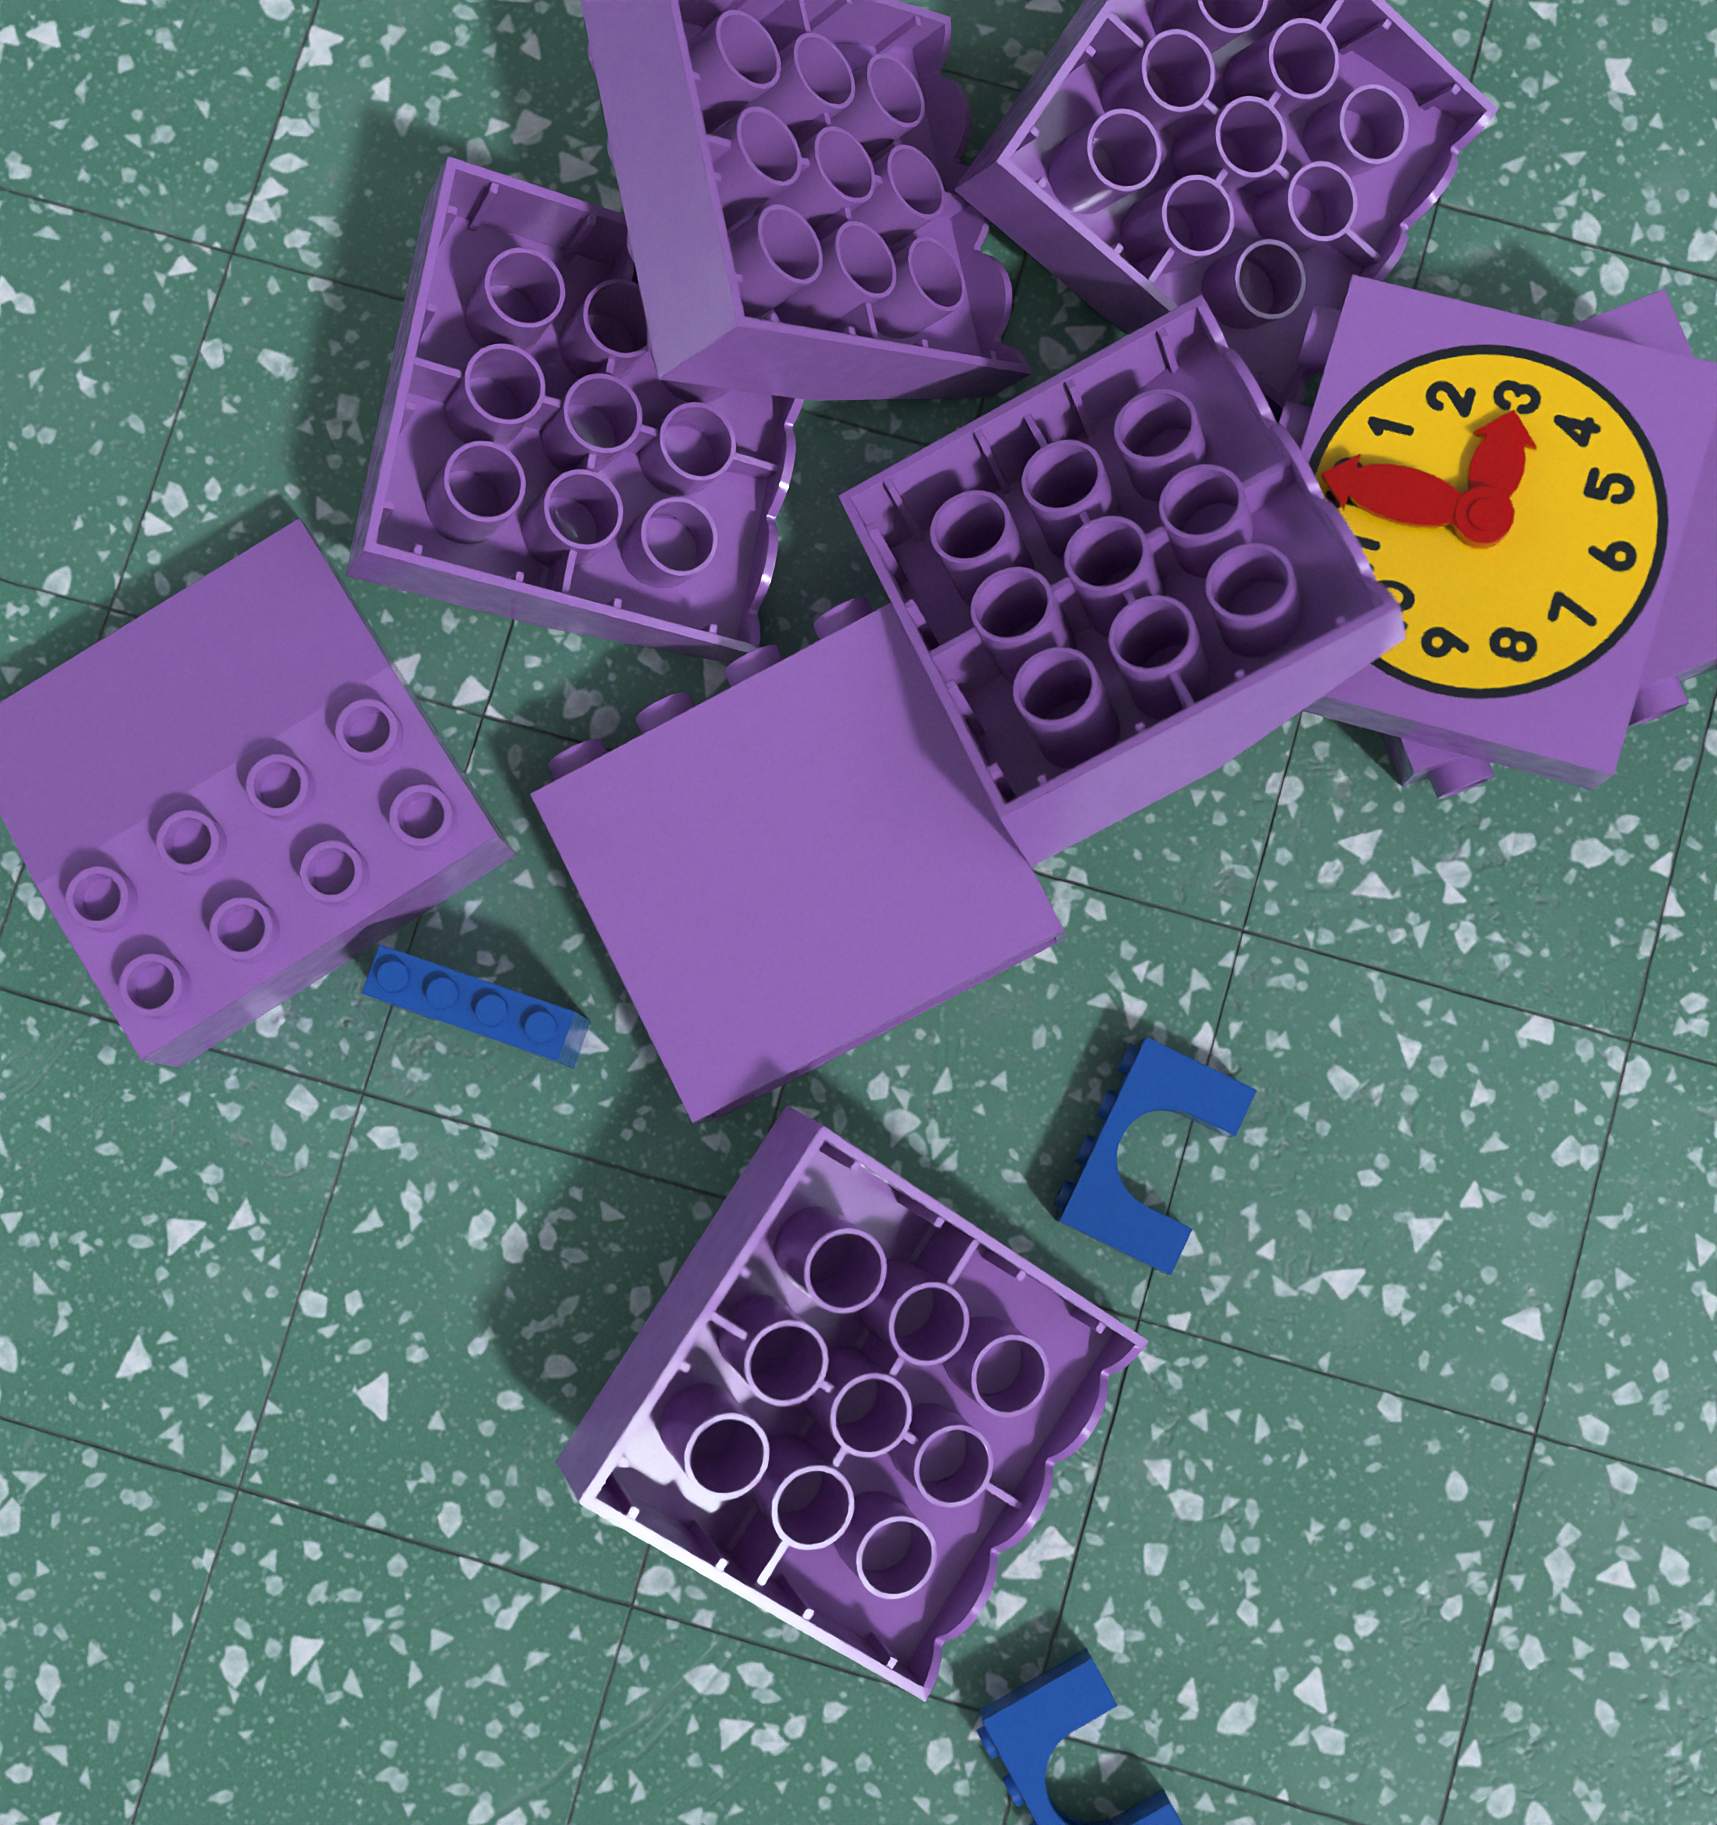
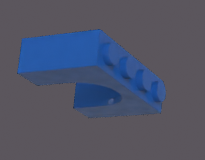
(476, 1006)
(1097, 1199)
(1035, 1719)

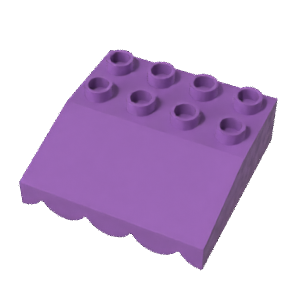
(1227, 161)
(801, 198)
(541, 456)
(1121, 579)
(235, 798)
(847, 1404)

